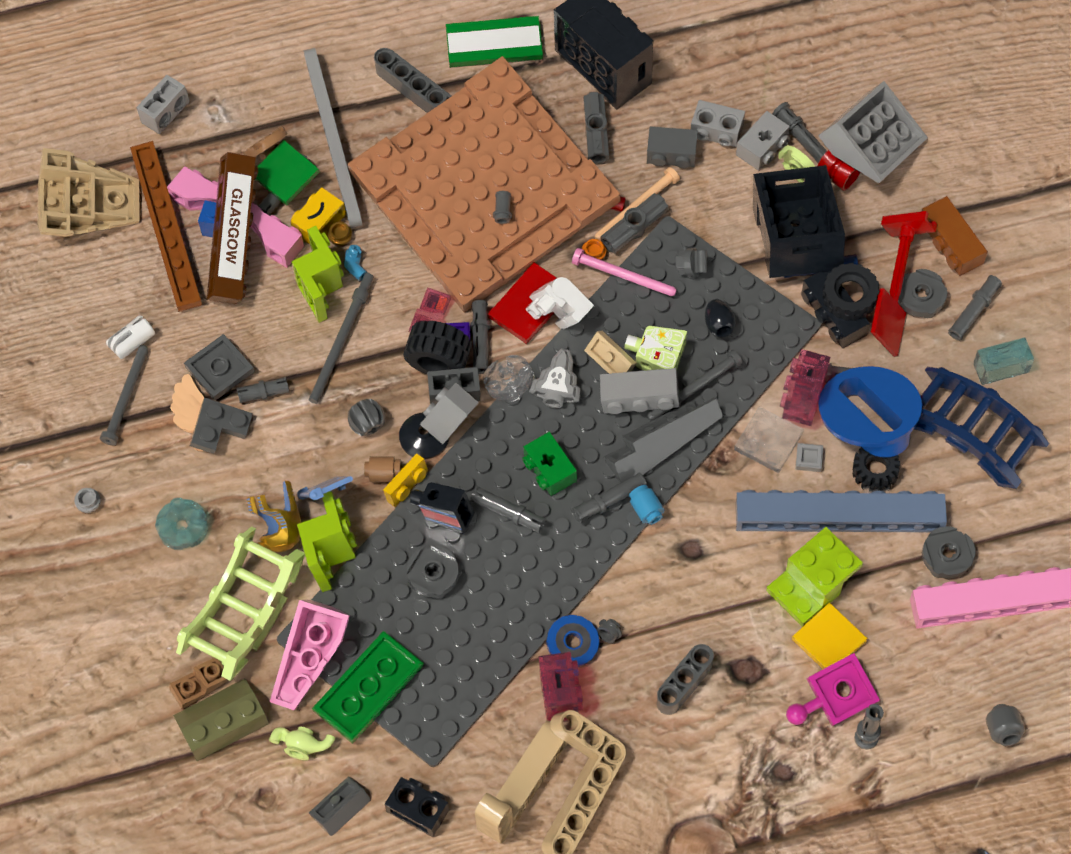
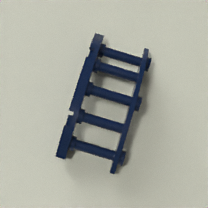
(961, 436)

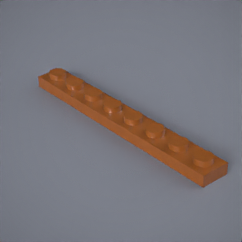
(166, 226)

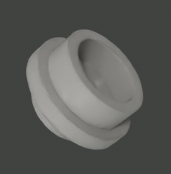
(87, 500)

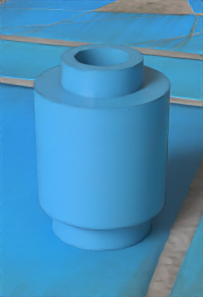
(646, 504)

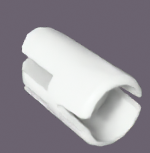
(130, 337)

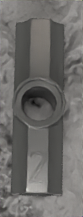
(595, 117)
(624, 231)

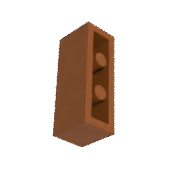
(955, 237)

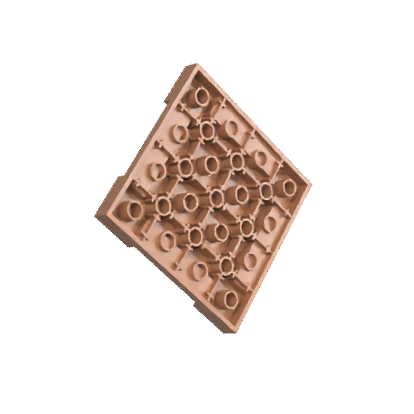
(443, 177)

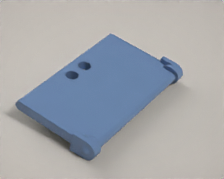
(316, 492)

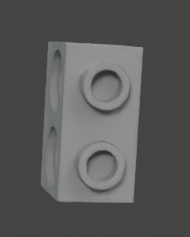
(163, 104)
(718, 119)

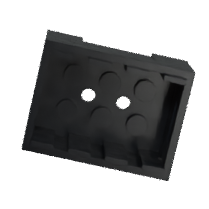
(604, 48)
(811, 204)

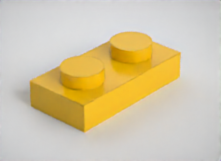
(405, 480)

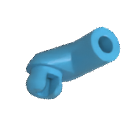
(352, 262)

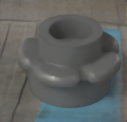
(609, 630)

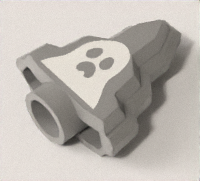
(558, 382)

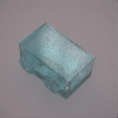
(1003, 361)

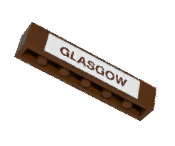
(231, 228)

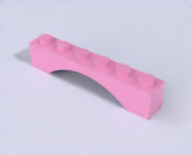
(280, 241)

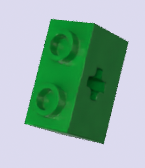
(545, 453)

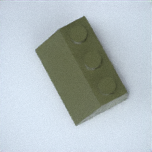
(221, 719)

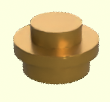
(339, 233)

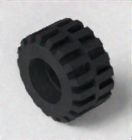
(436, 347)

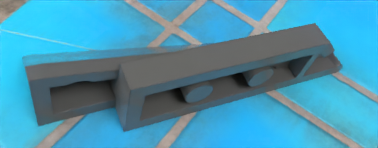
(661, 438)

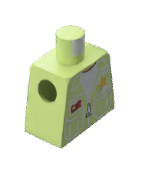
(658, 348)

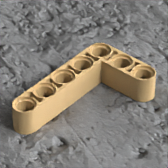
(585, 782)
(499, 814)

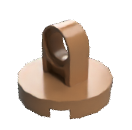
(266, 144)

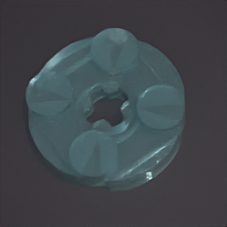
(184, 537)

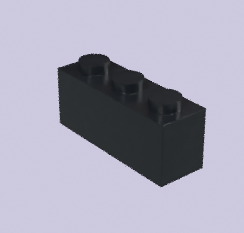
(839, 329)

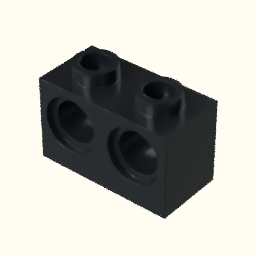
(413, 811)

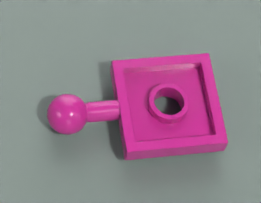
(824, 687)

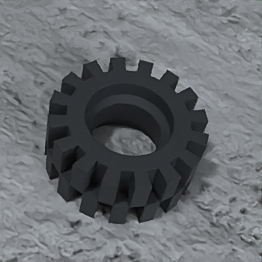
(871, 479)

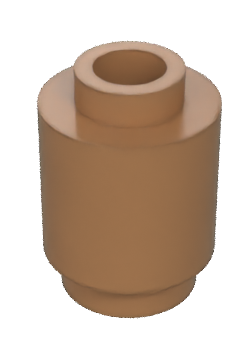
(382, 468)

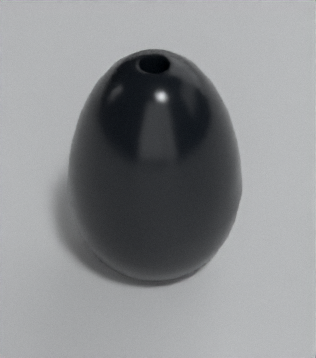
(719, 318)

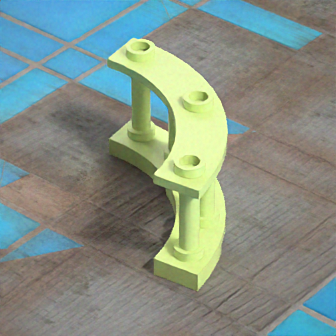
(263, 618)

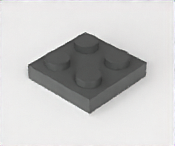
(219, 367)

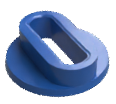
(886, 394)

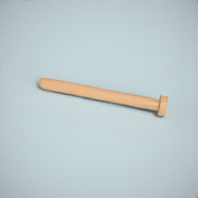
(670, 176)

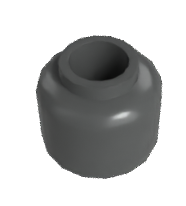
(1005, 724)

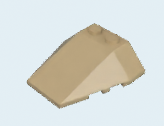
(83, 196)

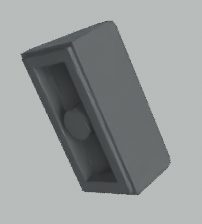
(340, 806)

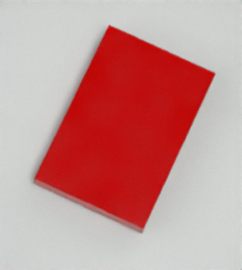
(511, 308)

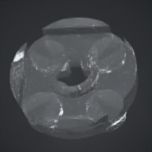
(511, 388)

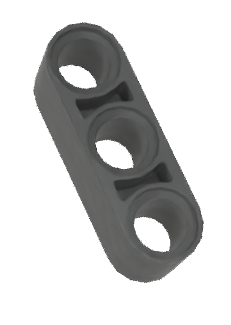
(689, 668)

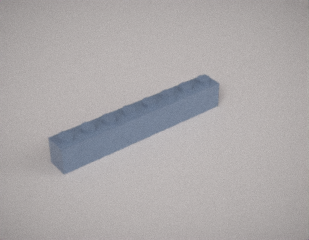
(840, 511)

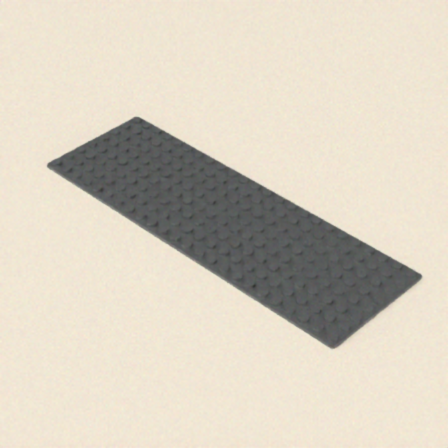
(526, 580)

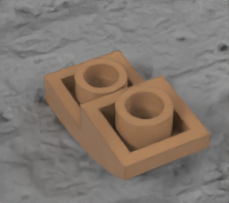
(198, 684)

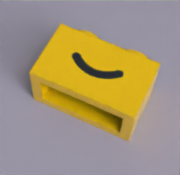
(320, 211)

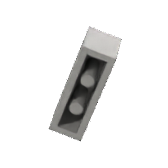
(639, 391)

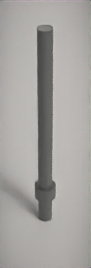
(359, 297)

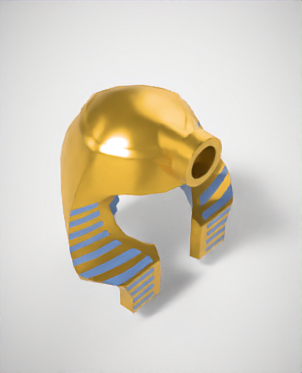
(281, 524)

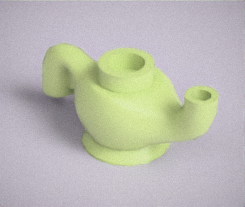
(300, 742)

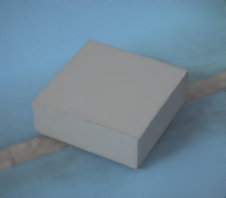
(809, 457)

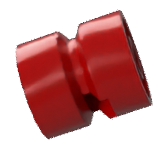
(841, 172)

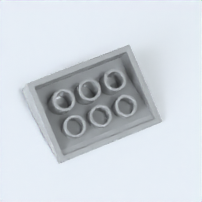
(874, 134)

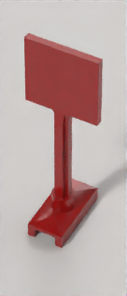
(889, 315)

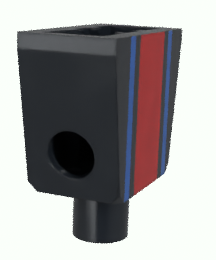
(444, 506)

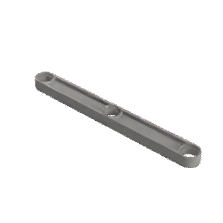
(332, 138)

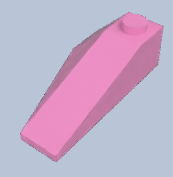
(310, 645)

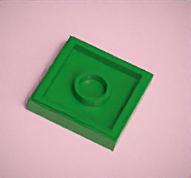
(285, 172)

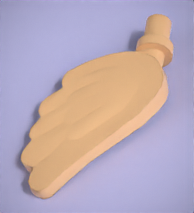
(186, 404)

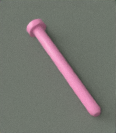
(580, 257)

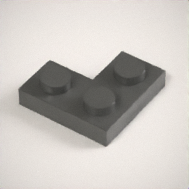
(218, 418)

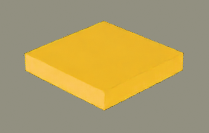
(829, 637)

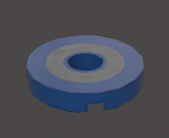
(576, 626)

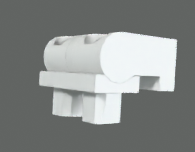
(561, 298)

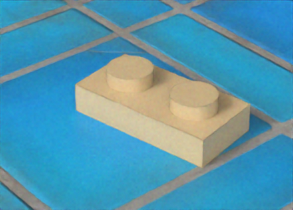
(609, 354)

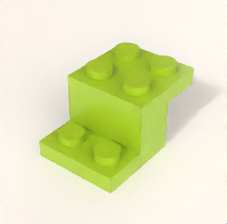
(318, 273)
(327, 540)
(814, 576)

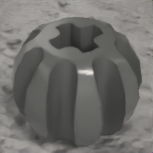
(366, 417)

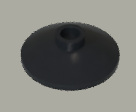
(413, 442)

